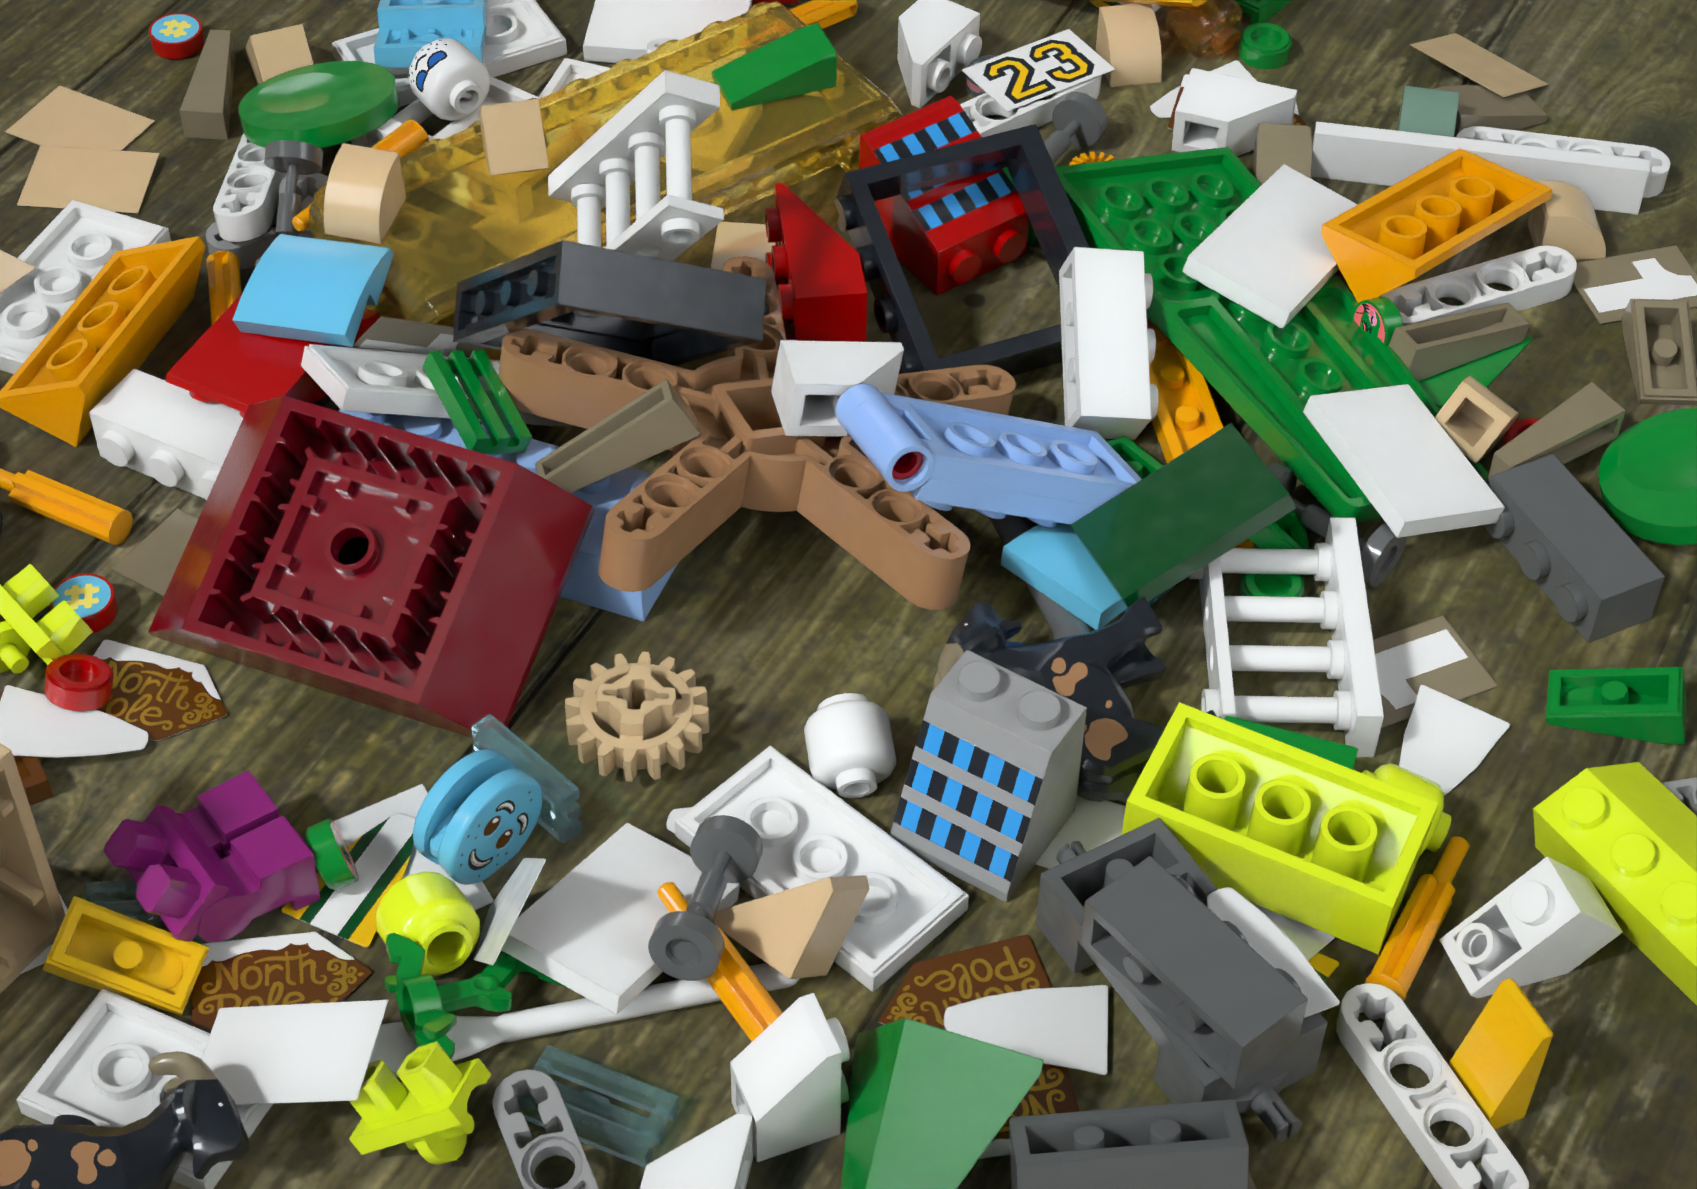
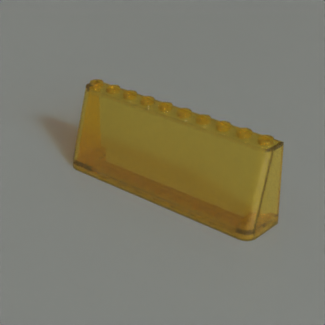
(470, 222)

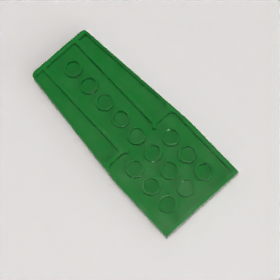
(1261, 370)

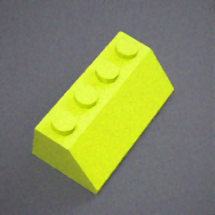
(1284, 825)
(1639, 855)

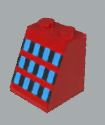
(954, 227)

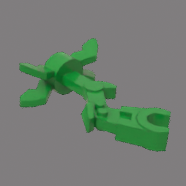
(425, 1005)

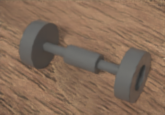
(1077, 121)
(294, 159)
(1377, 553)
(687, 941)

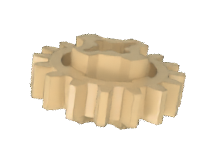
(637, 716)

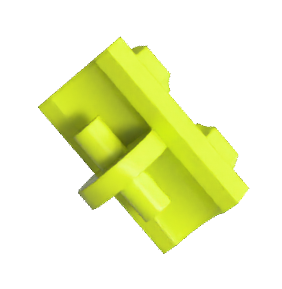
(50, 637)
(421, 1110)

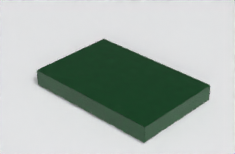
(1183, 516)

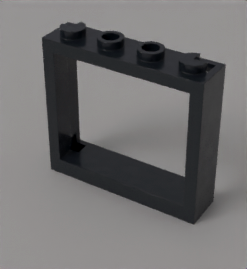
(648, 303)
(894, 305)

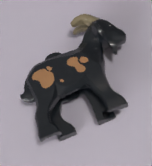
(1089, 671)
(145, 1154)

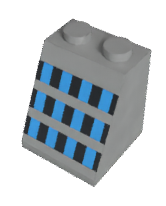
(990, 775)

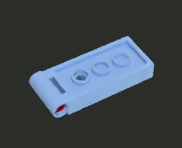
(983, 457)

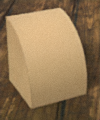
(1130, 44)
(513, 137)
(363, 193)
(1567, 222)
(1475, 419)

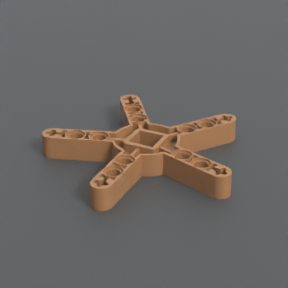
(747, 456)

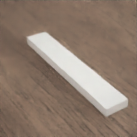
(1393, 155)

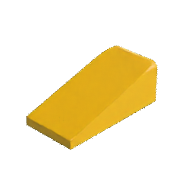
(125, 957)
(1503, 1055)

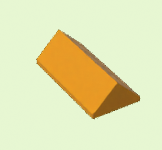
(1426, 221)
(104, 336)

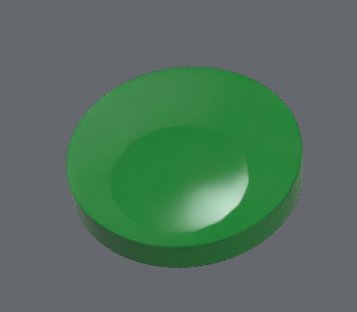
(320, 104)
(1652, 478)

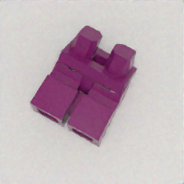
(216, 861)

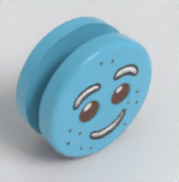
(477, 816)

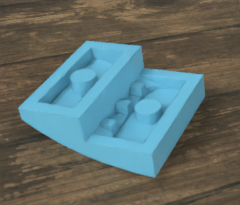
(412, 24)
(312, 289)
(1065, 572)

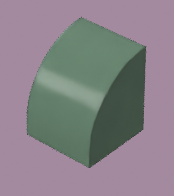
(1428, 111)

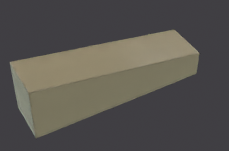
(209, 95)
(1457, 339)
(1567, 431)
(624, 438)

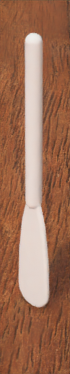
(481, 1032)

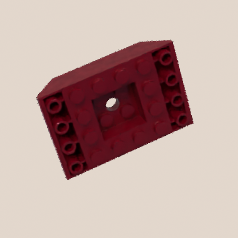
(437, 609)

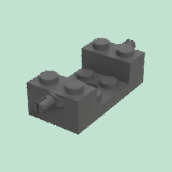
(1178, 1068)

